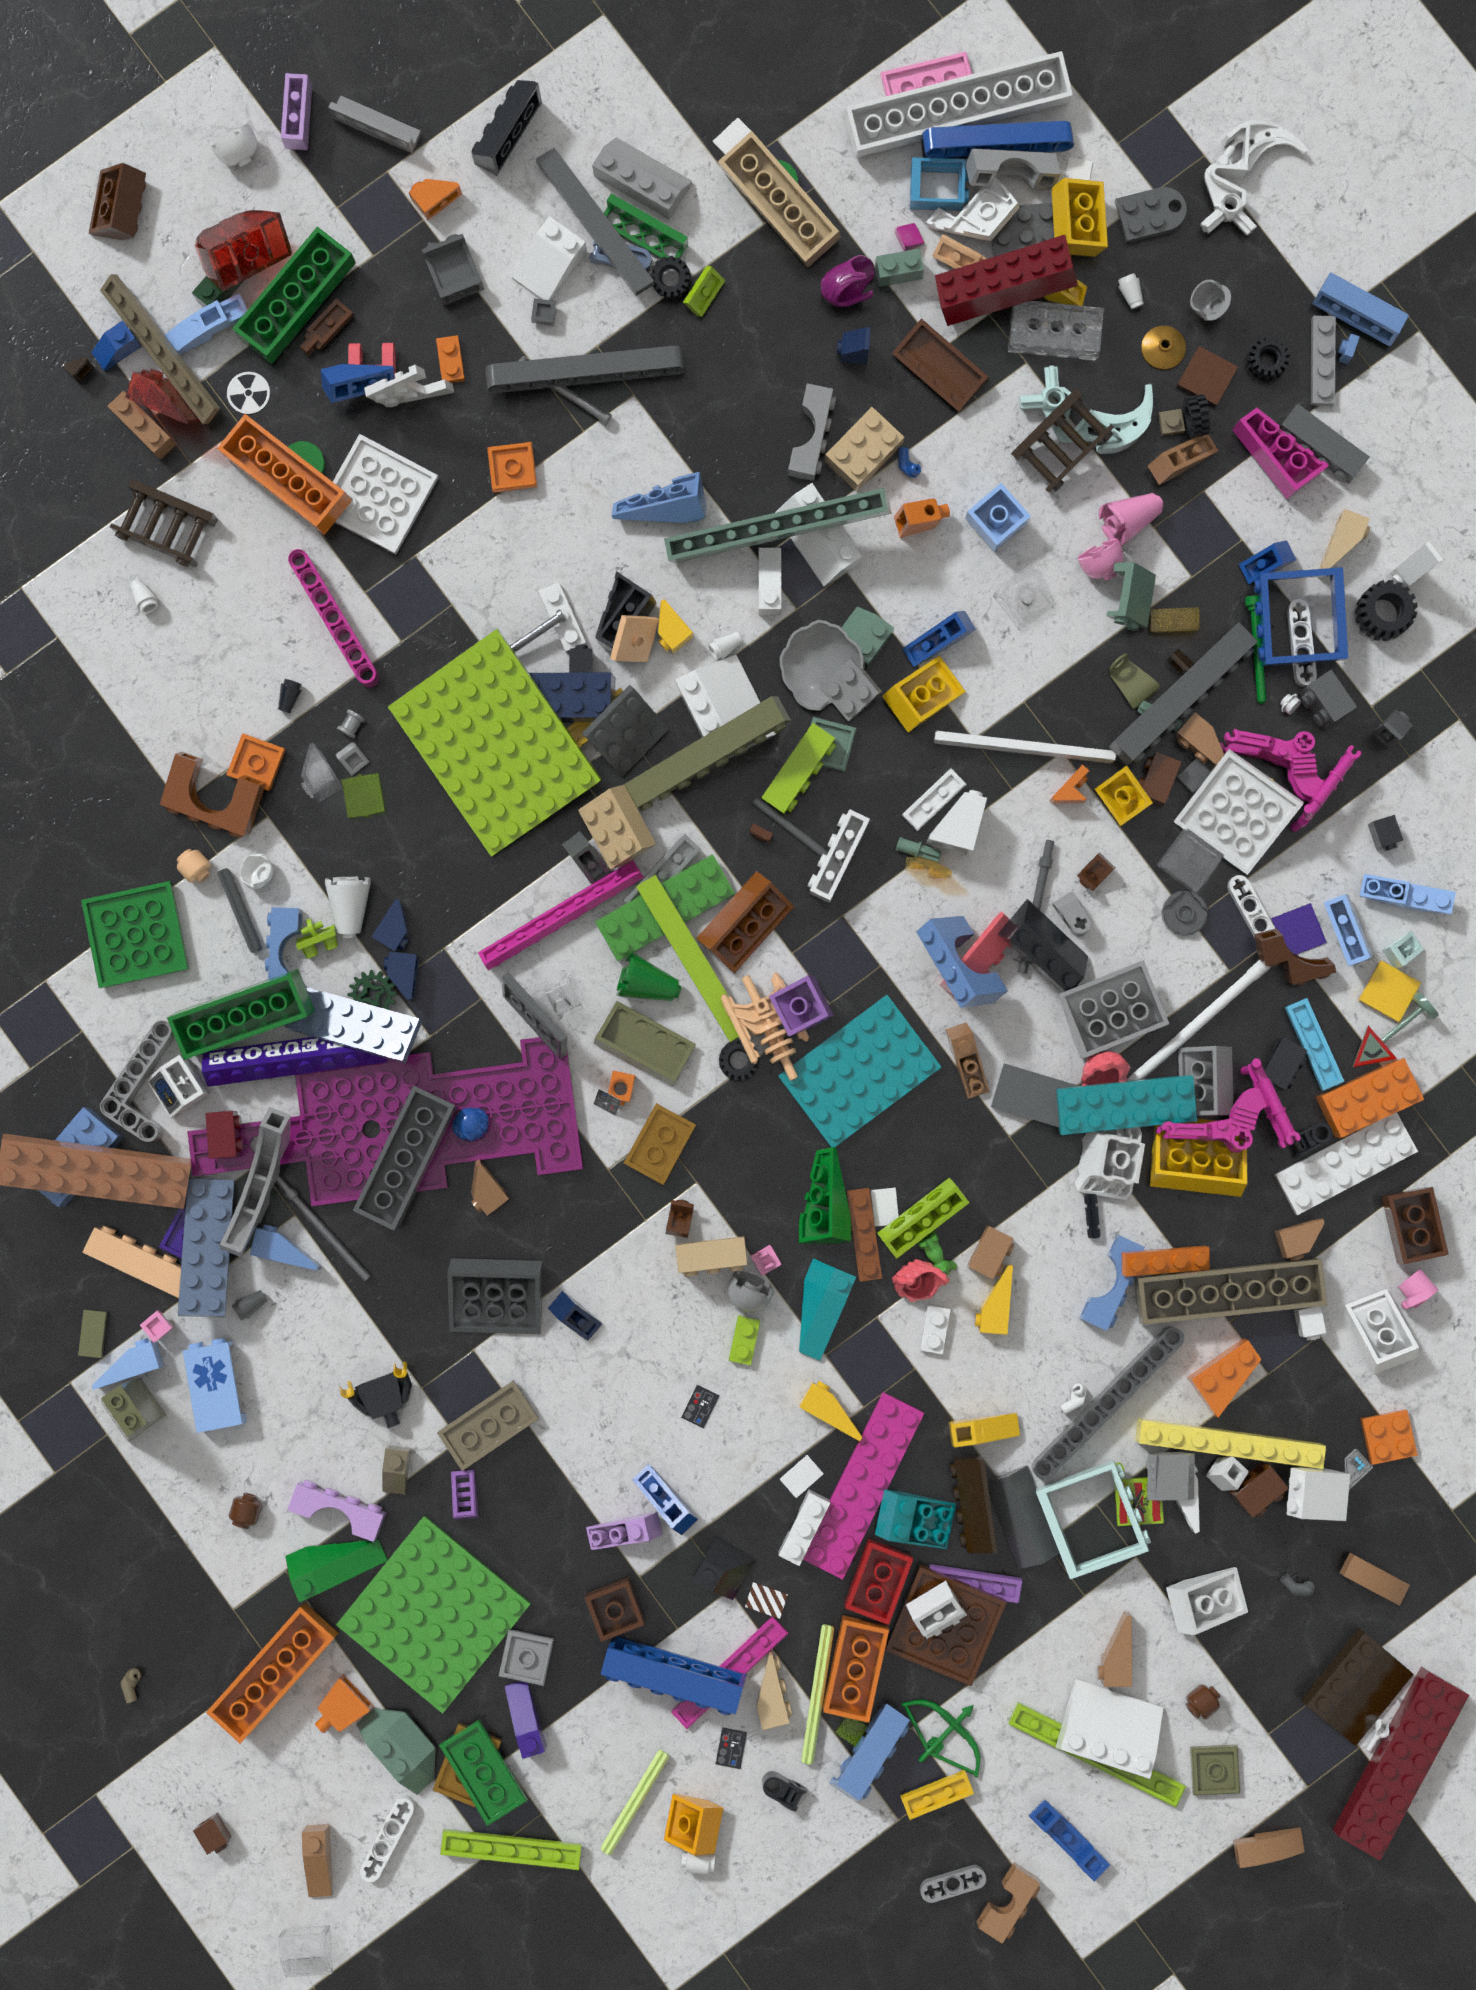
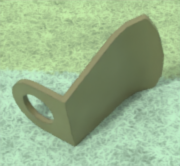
(1132, 681)

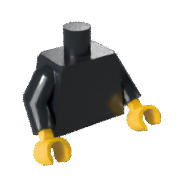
(381, 1395)

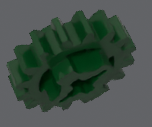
(368, 985)

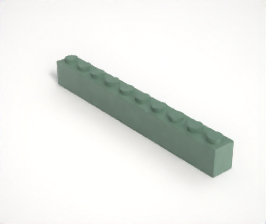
(778, 525)

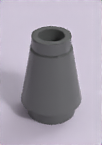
(249, 1304)

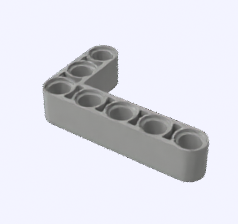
(135, 1081)

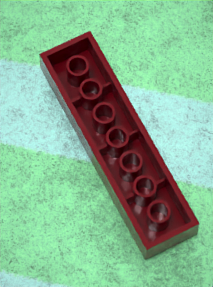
(1400, 1763)

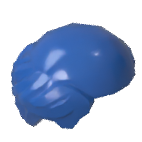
(470, 1124)

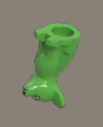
(935, 1254)

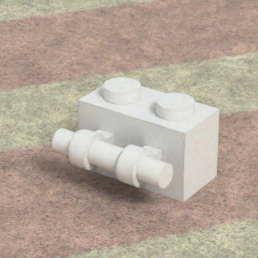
(936, 1610)

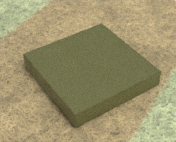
(1215, 1770)

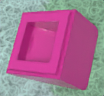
(908, 236)

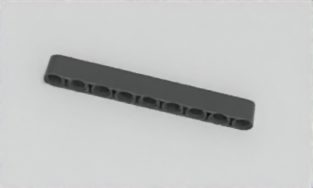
(584, 369)
(1118, 1397)

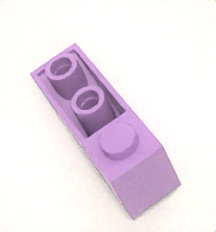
(624, 1531)

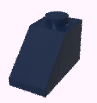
(855, 346)
(393, 928)
(403, 971)
(574, 1316)

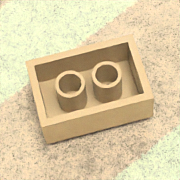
(864, 449)
(617, 826)
(711, 1256)

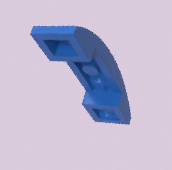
(1069, 1839)

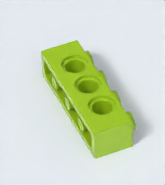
(923, 1217)

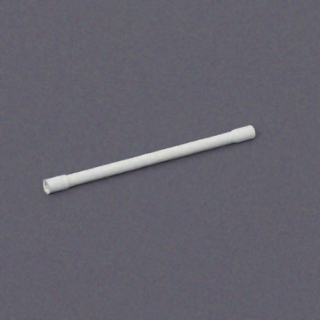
(1251, 975)

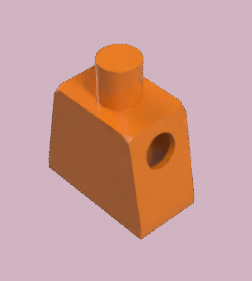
(919, 516)
(342, 1706)

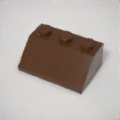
(117, 202)

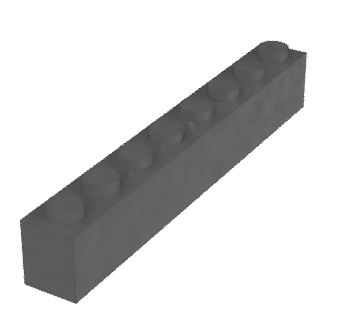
(1182, 694)

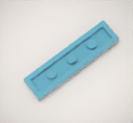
(1313, 1040)

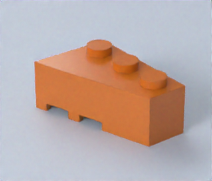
(1224, 1375)

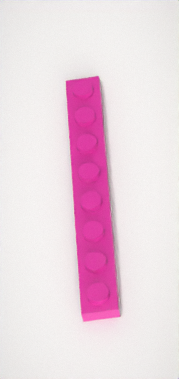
(560, 915)

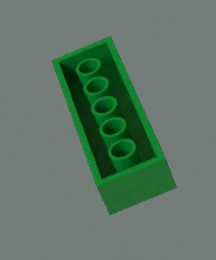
(294, 295)
(241, 1014)

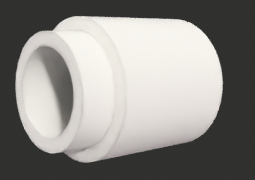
(698, 1863)

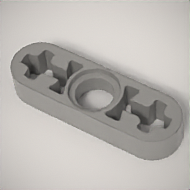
(971, 1885)

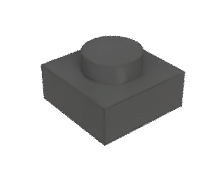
(543, 312)

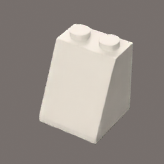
(960, 826)
(1318, 1494)

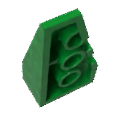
(325, 1566)

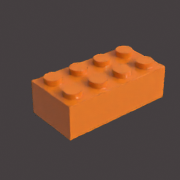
(1370, 1098)
(855, 1668)

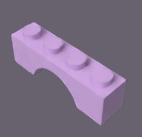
(364, 1519)

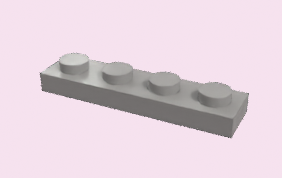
(1323, 360)
(670, 863)

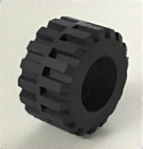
(1398, 597)

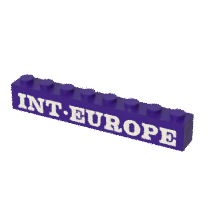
(280, 1060)

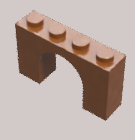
(182, 797)

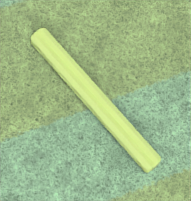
(634, 1802)

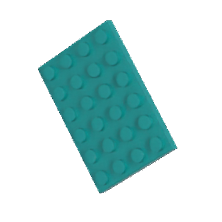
(860, 1071)

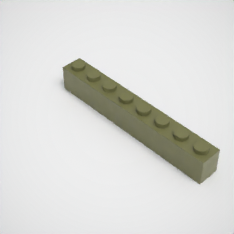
(707, 752)

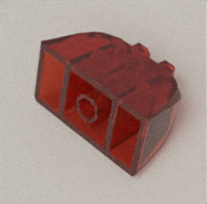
(242, 246)

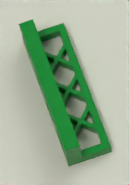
(647, 223)

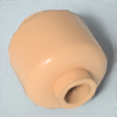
(193, 866)

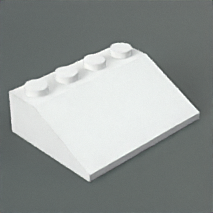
(717, 694)
(1111, 1728)

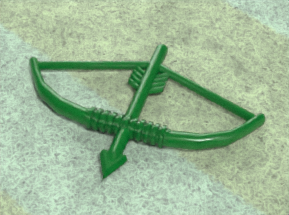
(936, 1743)

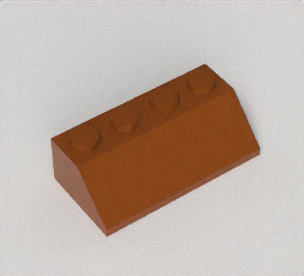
(745, 922)

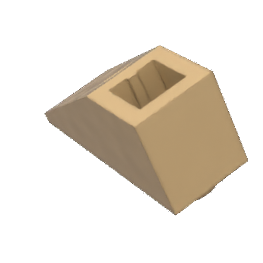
(771, 1705)

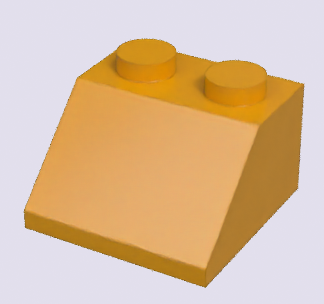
(693, 1824)

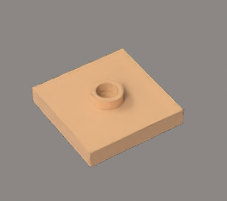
(634, 638)

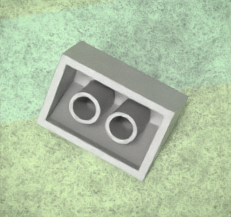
(1212, 1077)

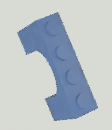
(968, 987)

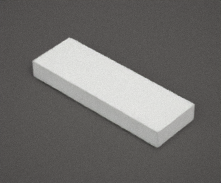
(934, 799)

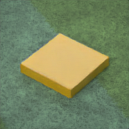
(1389, 991)

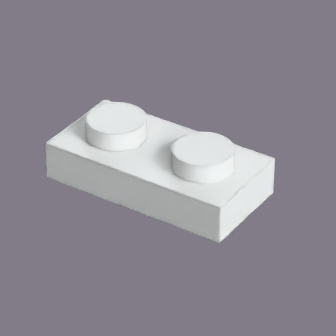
(935, 1329)

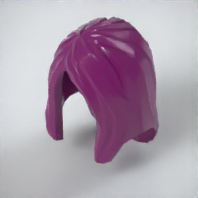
(847, 281)

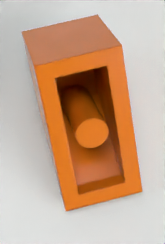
(433, 195)

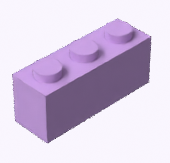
(296, 111)

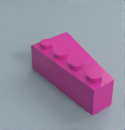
(1277, 453)

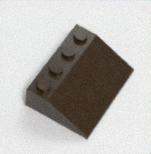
(1357, 1687)

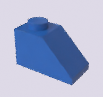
(115, 346)
(1268, 560)

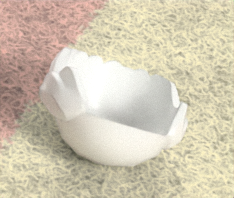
(256, 871)

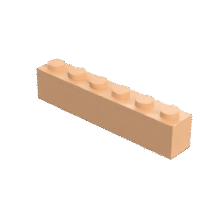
(134, 1259)

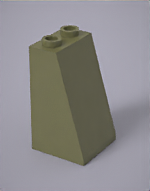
(132, 1408)

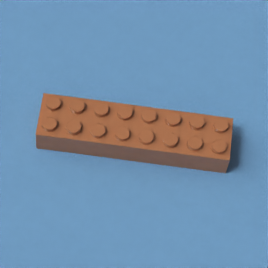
(93, 1171)

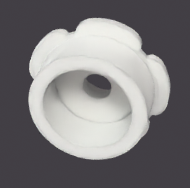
(1290, 703)

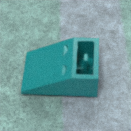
(915, 1519)

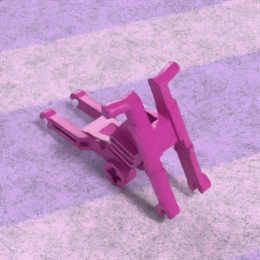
(1300, 765)
(1241, 1117)

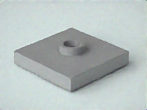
(526, 1657)

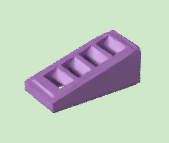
(472, 1494)

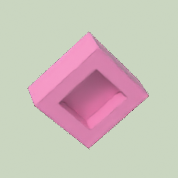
(766, 1260)
(156, 1326)

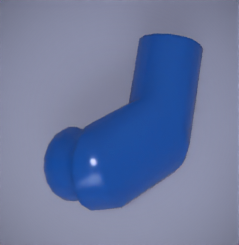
(905, 465)

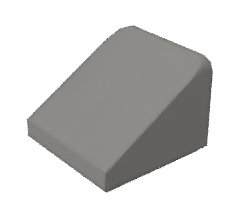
(352, 758)

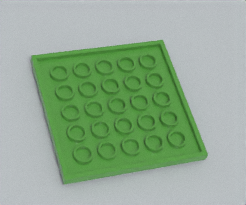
(433, 1614)

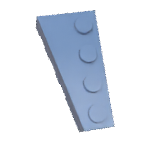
(870, 1753)

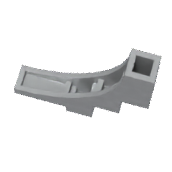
(265, 1168)

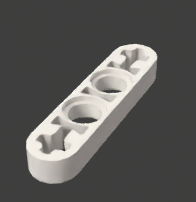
(1305, 642)
(1249, 917)
(387, 1838)

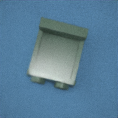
(1135, 596)

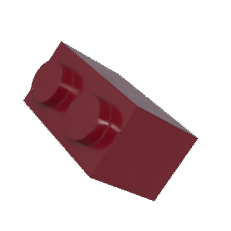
(224, 1134)

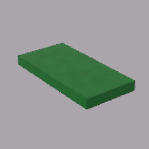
(483, 1772)

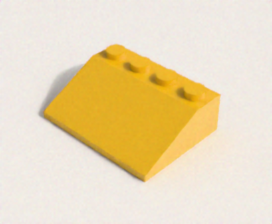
(1197, 1165)

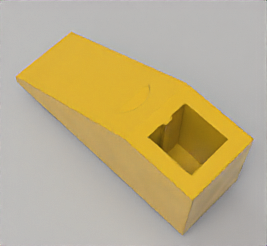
(983, 1429)

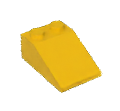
(923, 693)

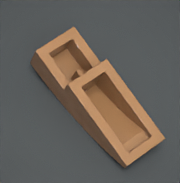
(1374, 1579)
(1268, 1847)

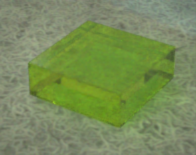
(851, 1730)

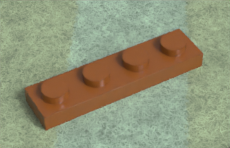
(864, 1234)

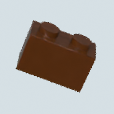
(1159, 777)

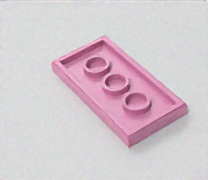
(925, 73)

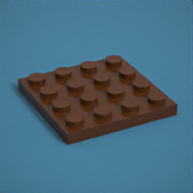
(959, 1647)

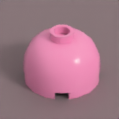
(1100, 561)

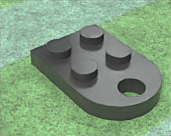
(1148, 213)

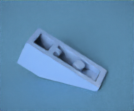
(133, 1362)

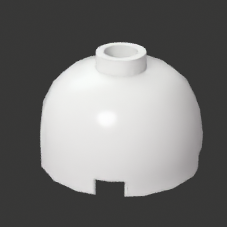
(236, 147)

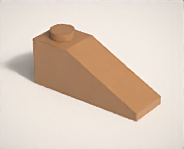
(1181, 458)
(1117, 1657)
(317, 1859)

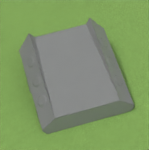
(1170, 1476)

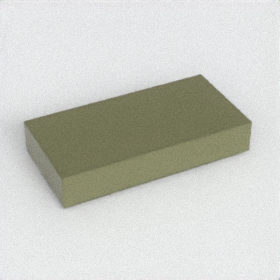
(93, 1333)

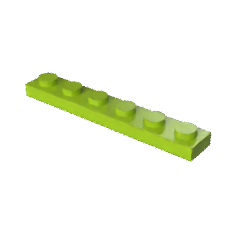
(511, 1849)

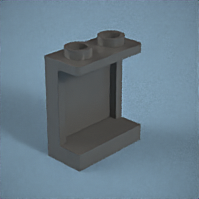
(452, 269)

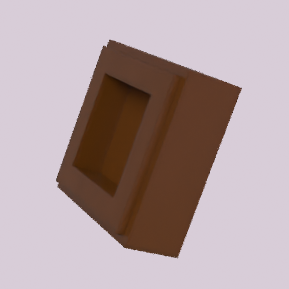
(761, 833)

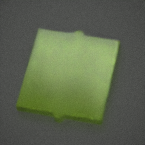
(363, 795)

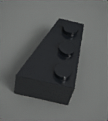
(623, 599)

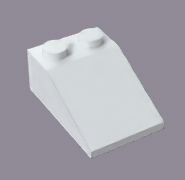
(549, 259)
(1381, 1331)
(1207, 1601)

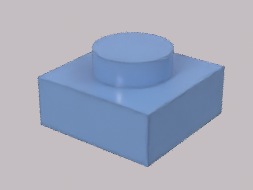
(1348, 348)

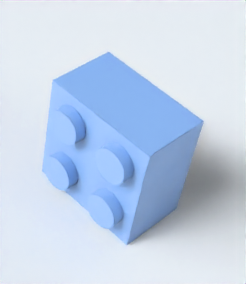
(997, 517)

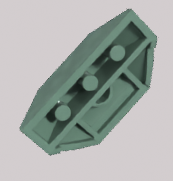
(400, 1747)

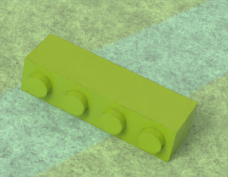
(799, 768)

